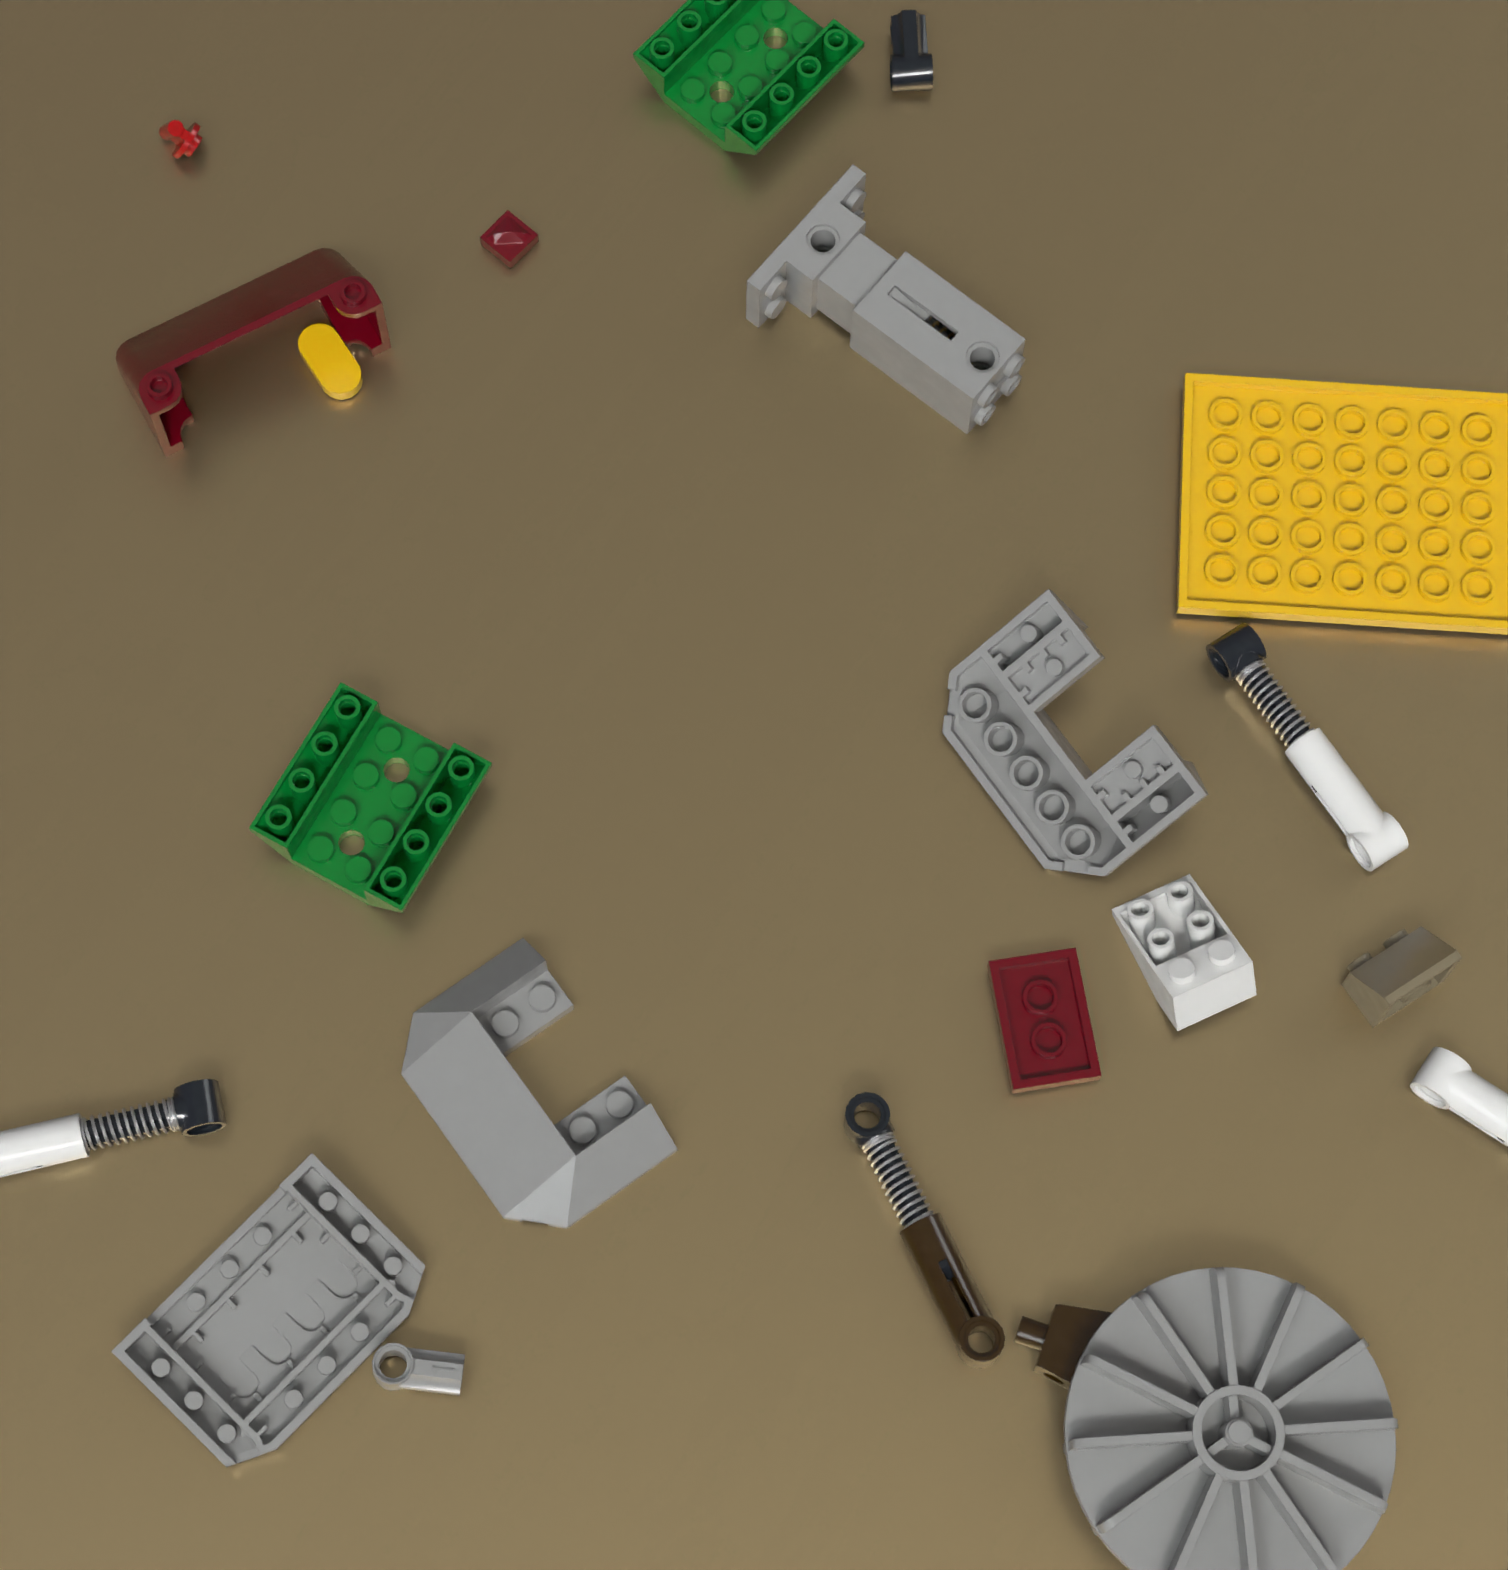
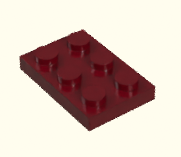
(1044, 1020)

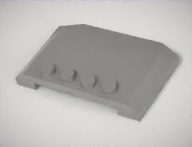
(275, 1316)

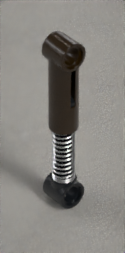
(925, 1235)

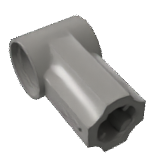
(424, 1372)

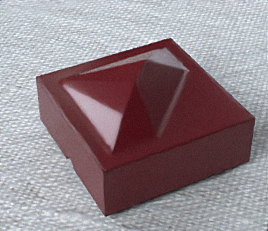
(509, 239)

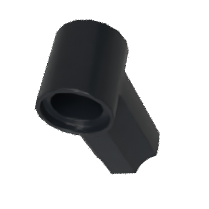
(910, 62)

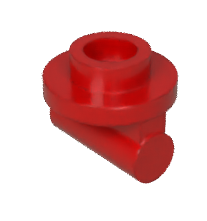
(185, 140)

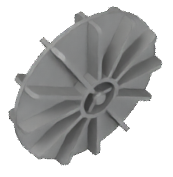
(1229, 1428)

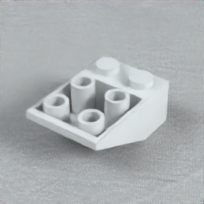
(1186, 952)

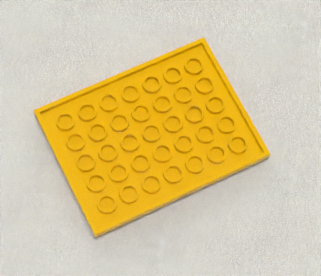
(1343, 503)

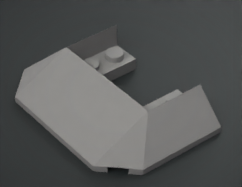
(1032, 771)
(493, 1119)

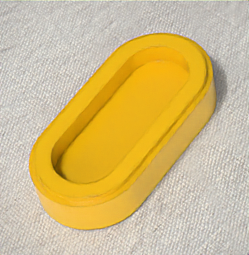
(330, 361)

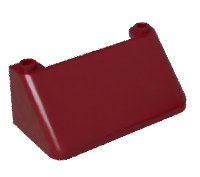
(321, 275)

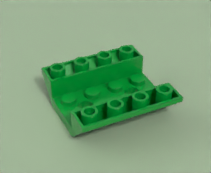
(724, 47)
(341, 791)

